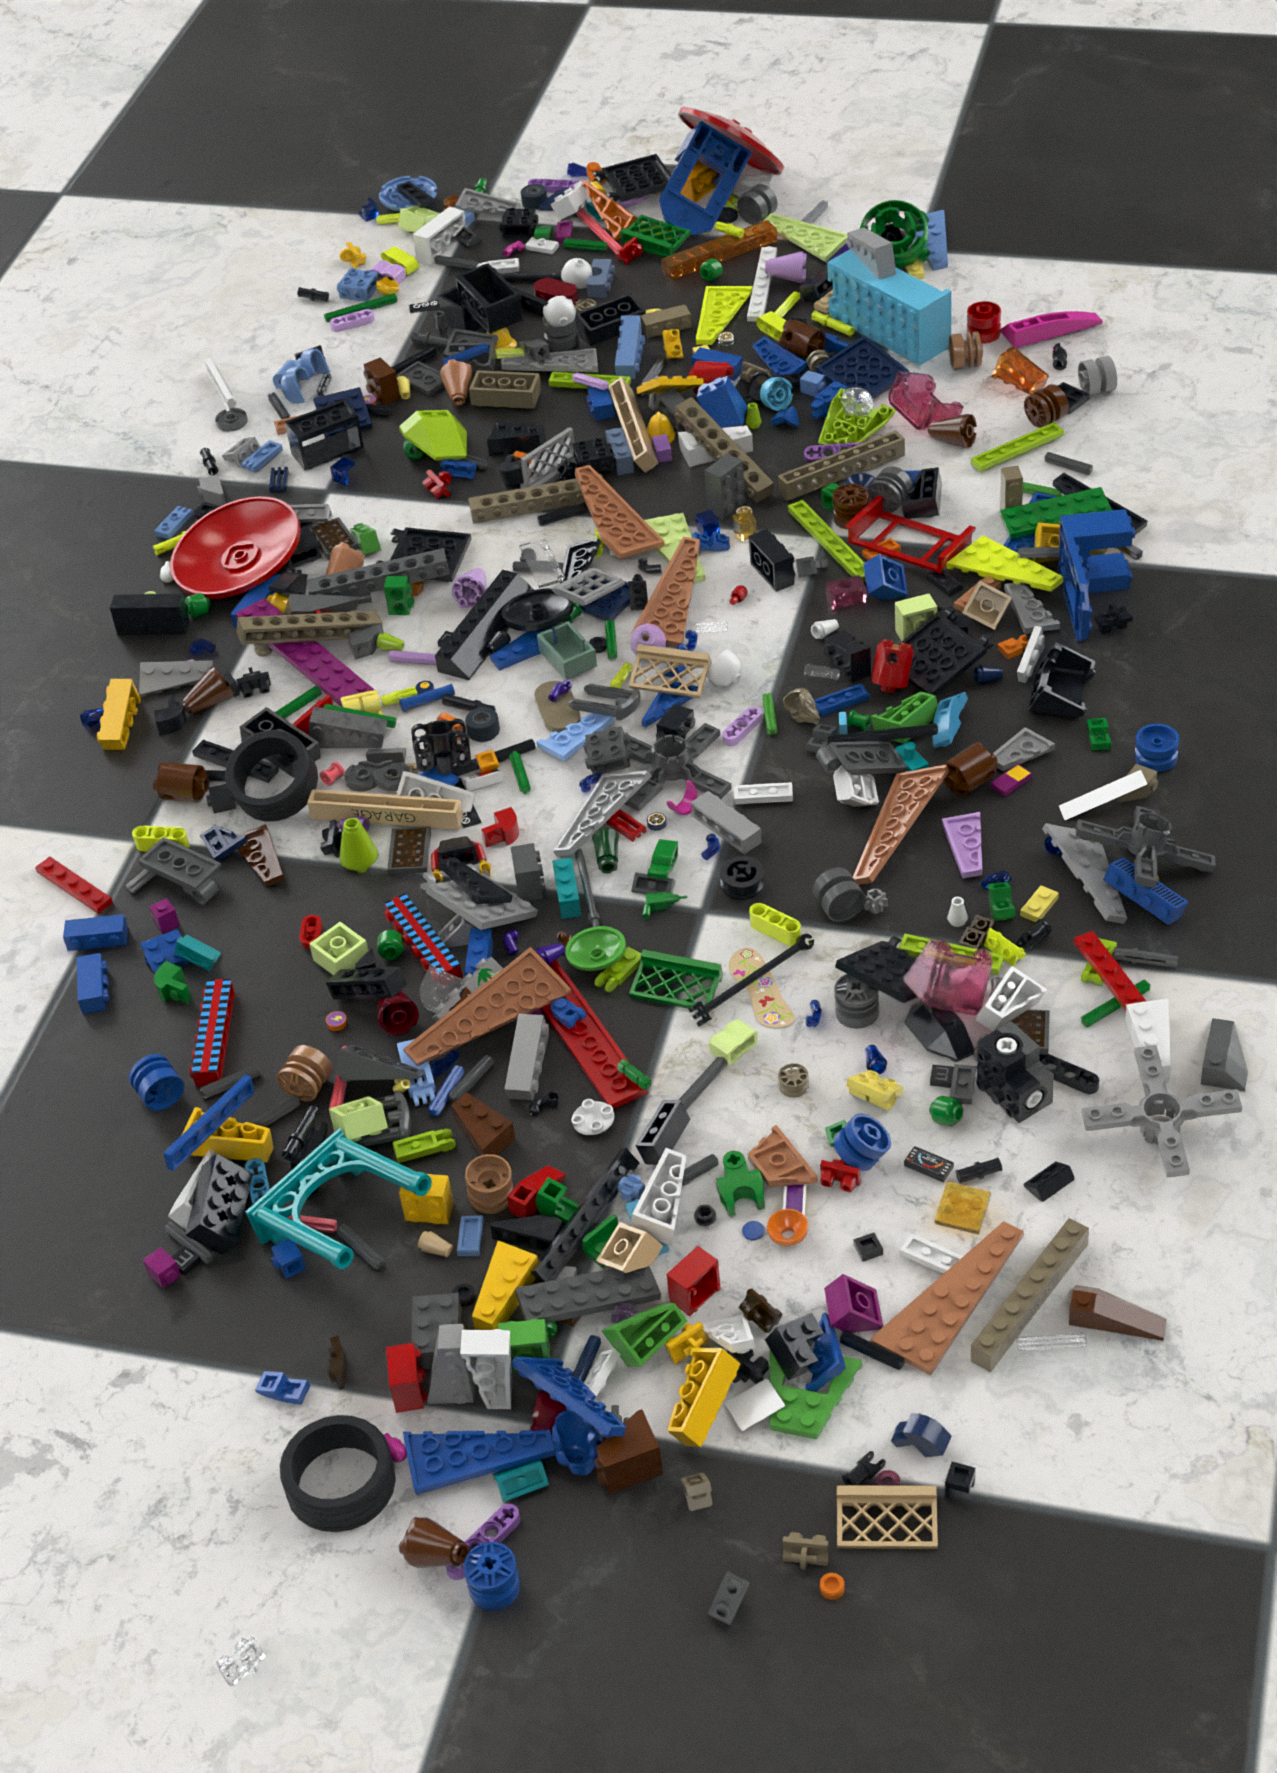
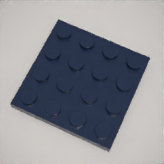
(862, 366)

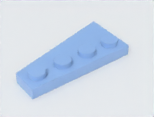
(572, 738)

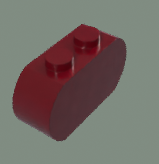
(550, 288)

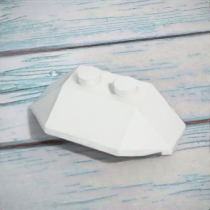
(855, 789)

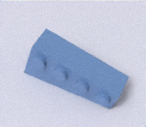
(629, 346)

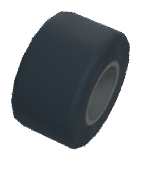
(533, 195)
(482, 724)

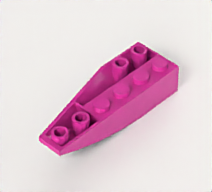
(1048, 326)

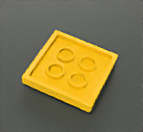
(663, 384)

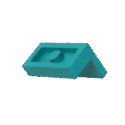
(197, 952)
(520, 1480)

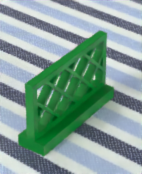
(652, 243)
(680, 967)

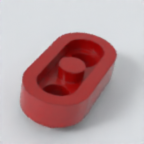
(310, 930)

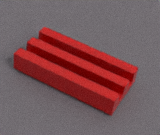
(623, 826)

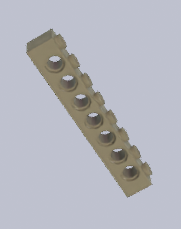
(718, 443)
(841, 465)
(525, 500)
(303, 627)

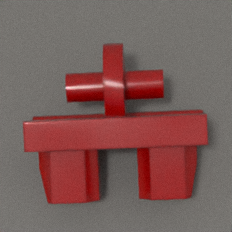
(629, 251)
(436, 485)
(839, 1171)

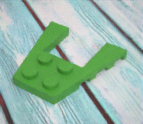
(806, 1410)

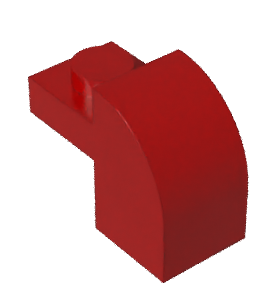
(504, 829)

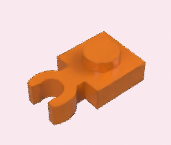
(1012, 647)

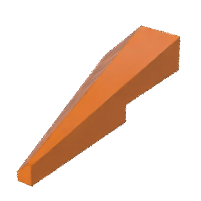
(611, 212)

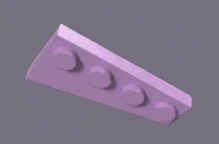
(965, 842)

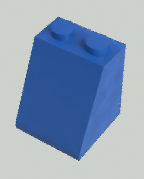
(722, 402)

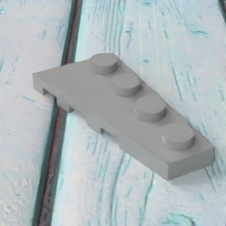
(167, 675)

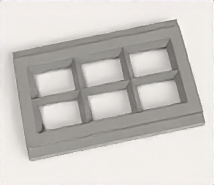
(591, 595)

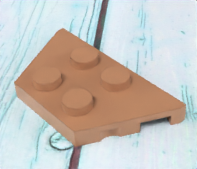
(780, 1161)

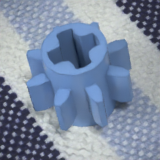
(631, 1187)

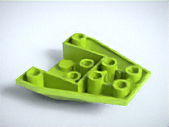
(847, 428)
(436, 434)

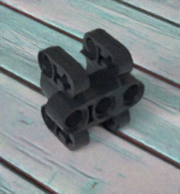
(441, 746)

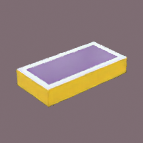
(795, 1197)

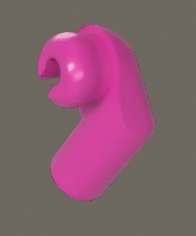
(511, 248)

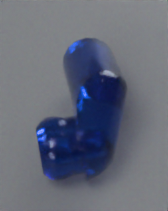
(692, 642)
(589, 780)
(816, 1014)
(444, 1063)

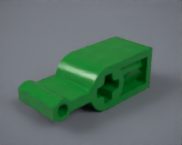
(663, 859)

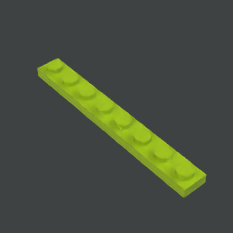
(828, 538)

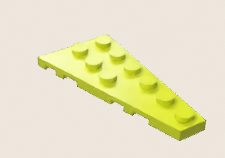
(718, 309)
(1002, 563)

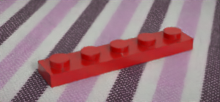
(74, 885)
(1108, 969)

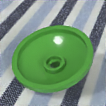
(595, 948)

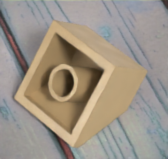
(987, 605)
(629, 1249)

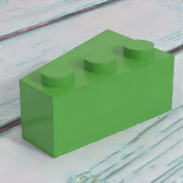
(912, 712)
(644, 1333)

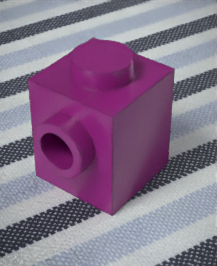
(164, 916)
(161, 1267)

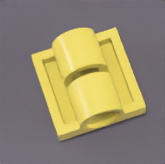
(364, 701)
(875, 1089)

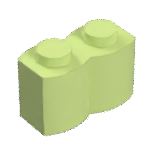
(733, 1041)

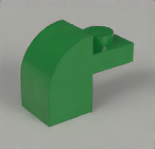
(1001, 901)
(170, 983)
(552, 1201)

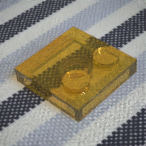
(962, 1208)

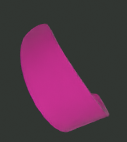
(684, 806)

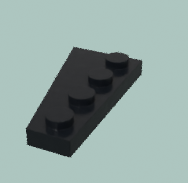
(579, 558)
(474, 884)

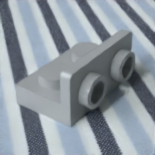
(242, 450)

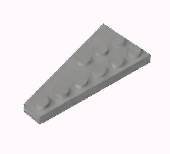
(569, 361)
(601, 804)
(1090, 864)

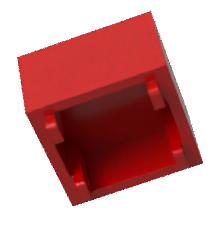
(693, 1280)
(405, 1377)

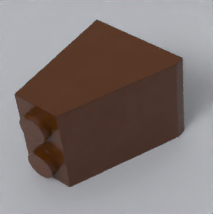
(629, 1457)

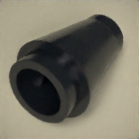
(498, 641)

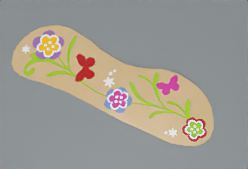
(766, 998)

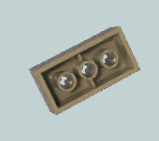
(505, 389)

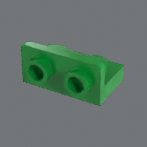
(596, 1240)

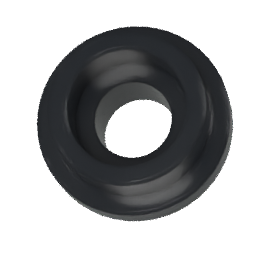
(705, 1210)

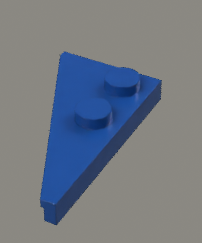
(663, 703)
(829, 1357)

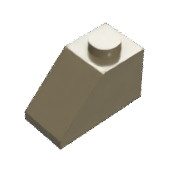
(1142, 792)

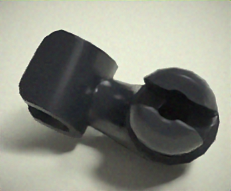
(536, 1105)

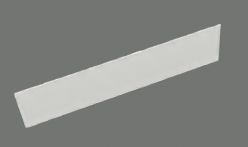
(1103, 795)

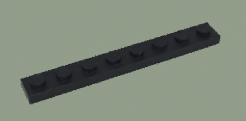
(584, 1217)

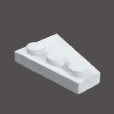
(1031, 655)
(731, 1333)

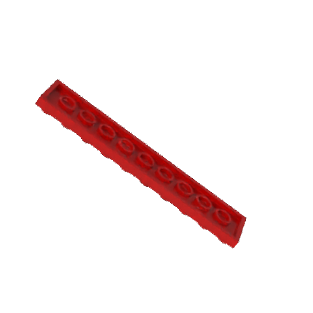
(594, 1049)

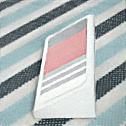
(483, 779)

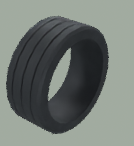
(253, 751)
(343, 1512)

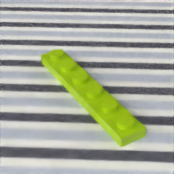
(1017, 446)

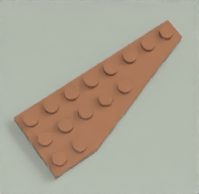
(614, 518)

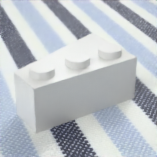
(570, 201)
(1010, 999)

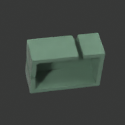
(571, 653)

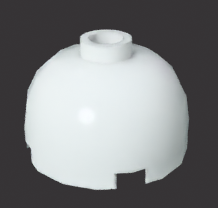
(576, 272)
(559, 311)
(726, 669)

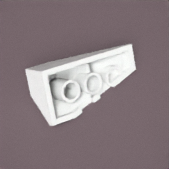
(421, 786)
(182, 1207)

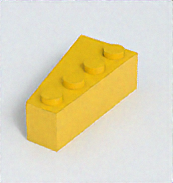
(117, 714)
(235, 1139)
(497, 1299)

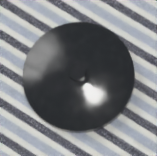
(536, 610)

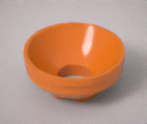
(784, 1221)

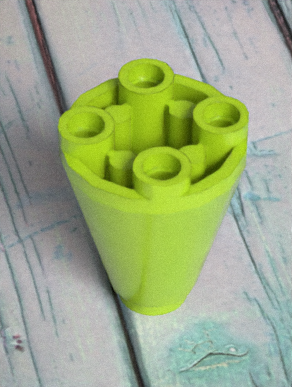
(356, 847)

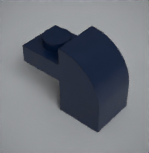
(923, 1433)

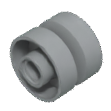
(1097, 375)

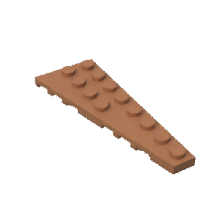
(901, 808)
(515, 990)

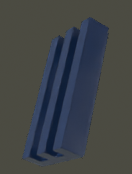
(272, 479)

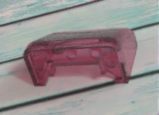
(915, 400)
(949, 978)

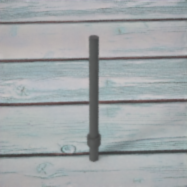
(593, 916)

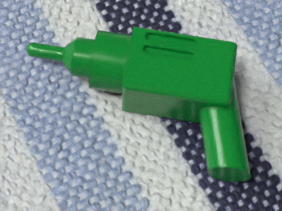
(659, 901)

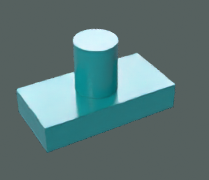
(911, 757)

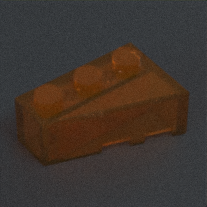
(1020, 371)

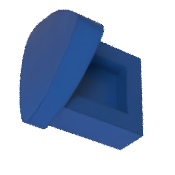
(787, 415)

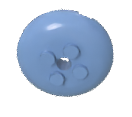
(395, 201)

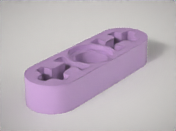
(345, 322)
(733, 734)

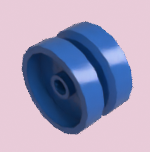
(1157, 747)
(862, 1142)

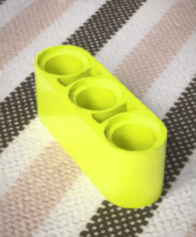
(397, 256)
(771, 324)
(147, 836)
(774, 924)

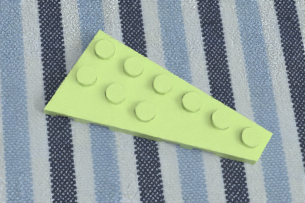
(812, 238)
(672, 530)

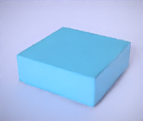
(842, 723)

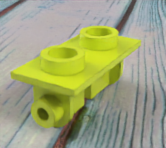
(1000, 945)

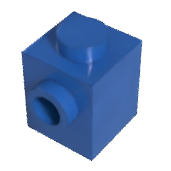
(287, 1258)

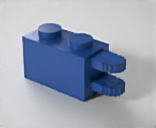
(823, 399)
(600, 403)

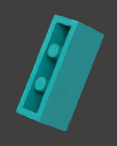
(566, 888)

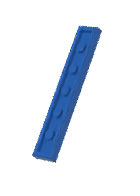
(208, 1122)

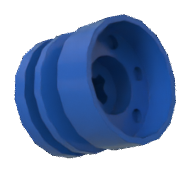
(156, 1082)
(492, 1576)

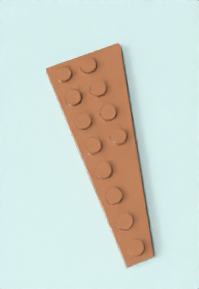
(672, 596)
(938, 1314)

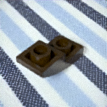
(976, 934)
(337, 1363)

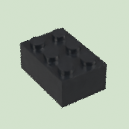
(771, 560)

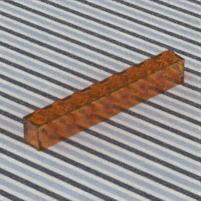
(720, 249)

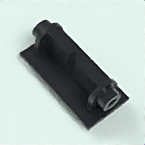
(638, 593)

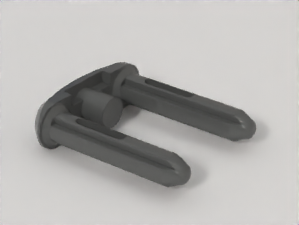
(626, 701)
(400, 1116)

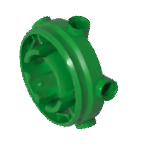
(914, 221)

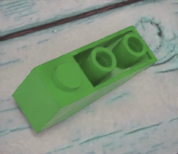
(366, 538)

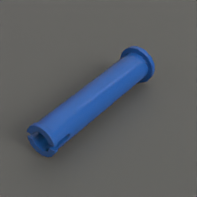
(425, 697)

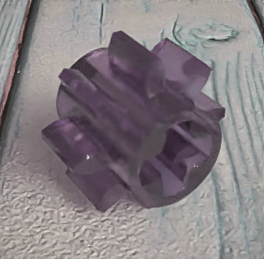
(623, 1312)

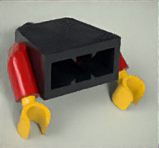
(462, 849)

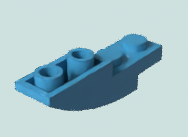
(947, 719)

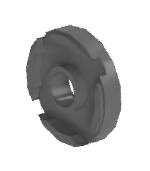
(231, 420)
(382, 771)
(358, 783)

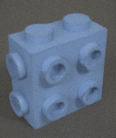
(358, 285)

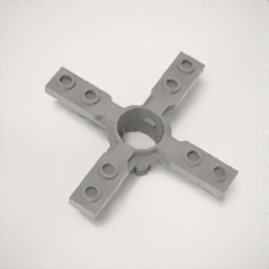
(1155, 1103)

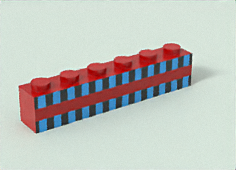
(420, 936)
(212, 1032)

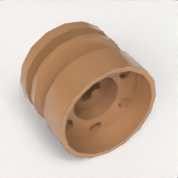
(968, 350)
(304, 1073)
(488, 1183)

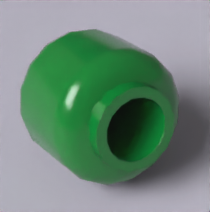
(711, 269)
(412, 451)
(197, 605)
(390, 944)
(946, 1111)

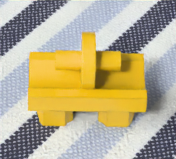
(352, 255)
(672, 344)
(691, 1337)

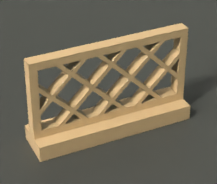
(675, 657)
(892, 1497)

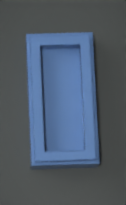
(470, 1236)

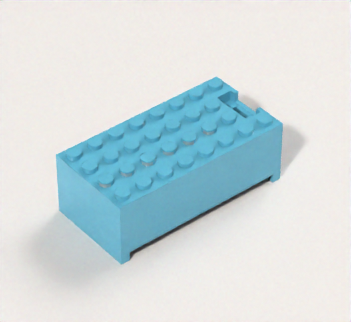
(891, 310)

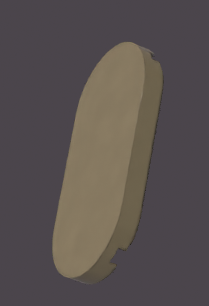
(555, 714)

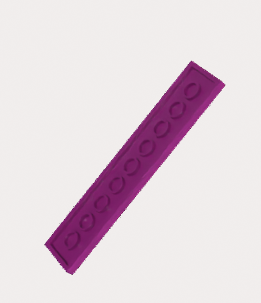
(312, 660)

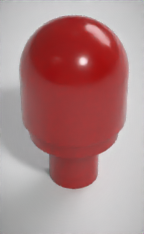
(738, 594)

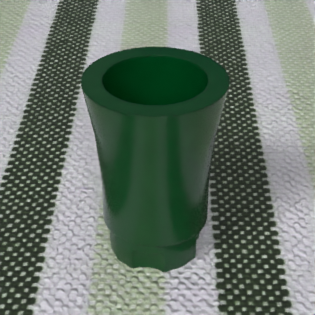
(606, 849)

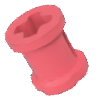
(332, 773)

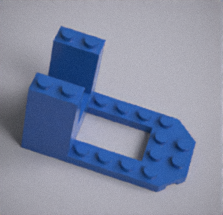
(716, 152)
(1094, 573)

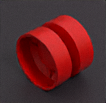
(985, 319)

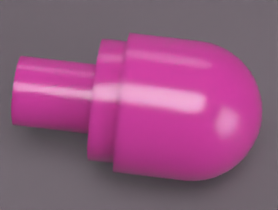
(396, 1447)

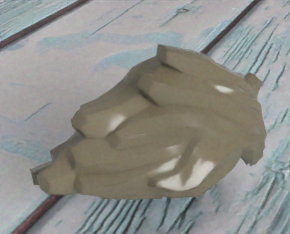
(801, 706)

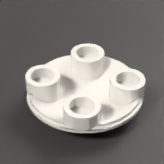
(593, 1117)

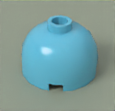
(776, 393)

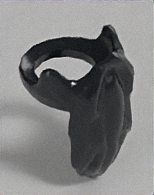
(754, 389)

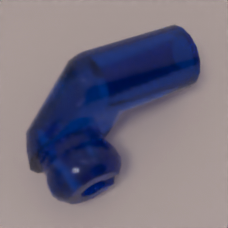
(201, 644)
(713, 846)
(995, 877)

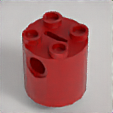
(710, 371)
(892, 672)

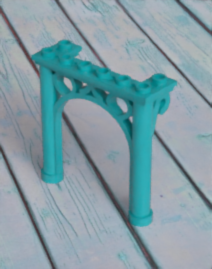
(270, 1219)

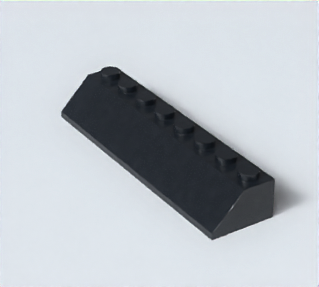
(466, 646)

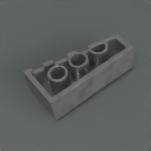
(346, 729)

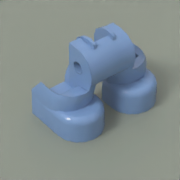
(294, 371)

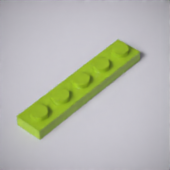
(565, 379)
(915, 945)

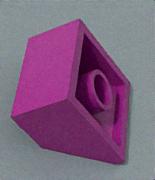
(852, 1305)

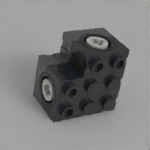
(1012, 1072)

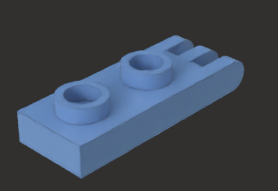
(262, 456)
(173, 522)

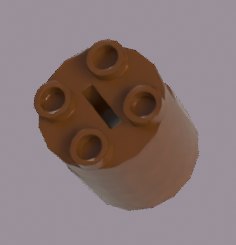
(801, 338)
(970, 769)
(181, 782)

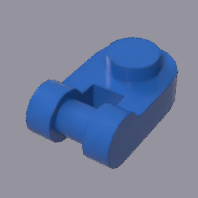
(563, 1008)

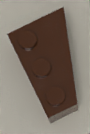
(482, 1125)

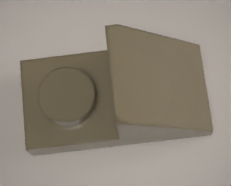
(697, 1491)

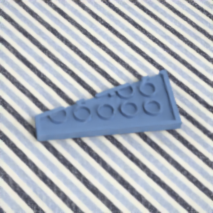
(937, 240)

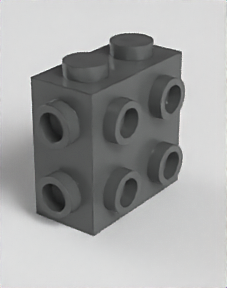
(607, 750)

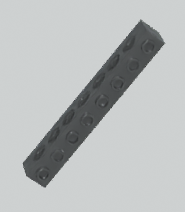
(373, 577)

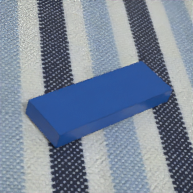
(841, 699)

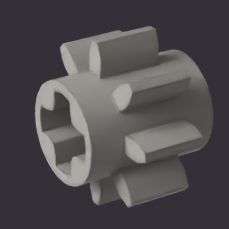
(875, 901)

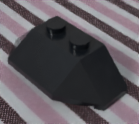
(939, 1031)

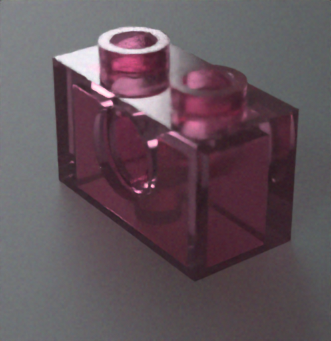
(845, 592)

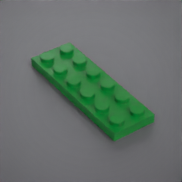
(1023, 519)

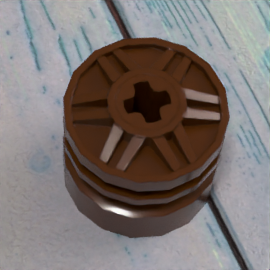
(1046, 406)
(848, 502)

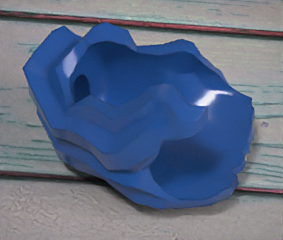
(575, 1443)

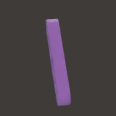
(553, 185)
(835, 448)
(479, 1537)

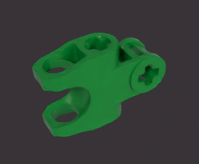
(739, 1183)

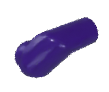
(559, 689)
(509, 938)

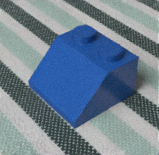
(885, 578)

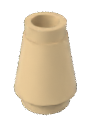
(433, 1244)

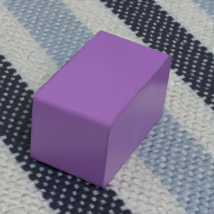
(662, 448)

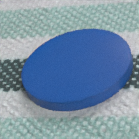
(753, 1230)

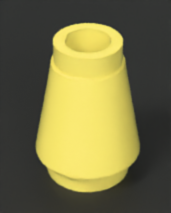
(404, 387)

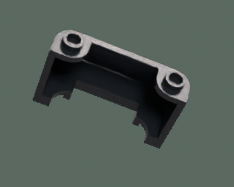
(1061, 683)

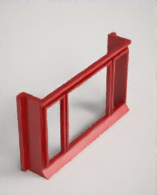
(874, 511)

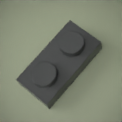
(963, 1083)

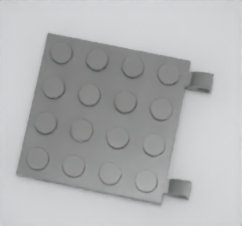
(480, 915)

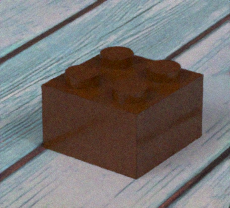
(381, 381)

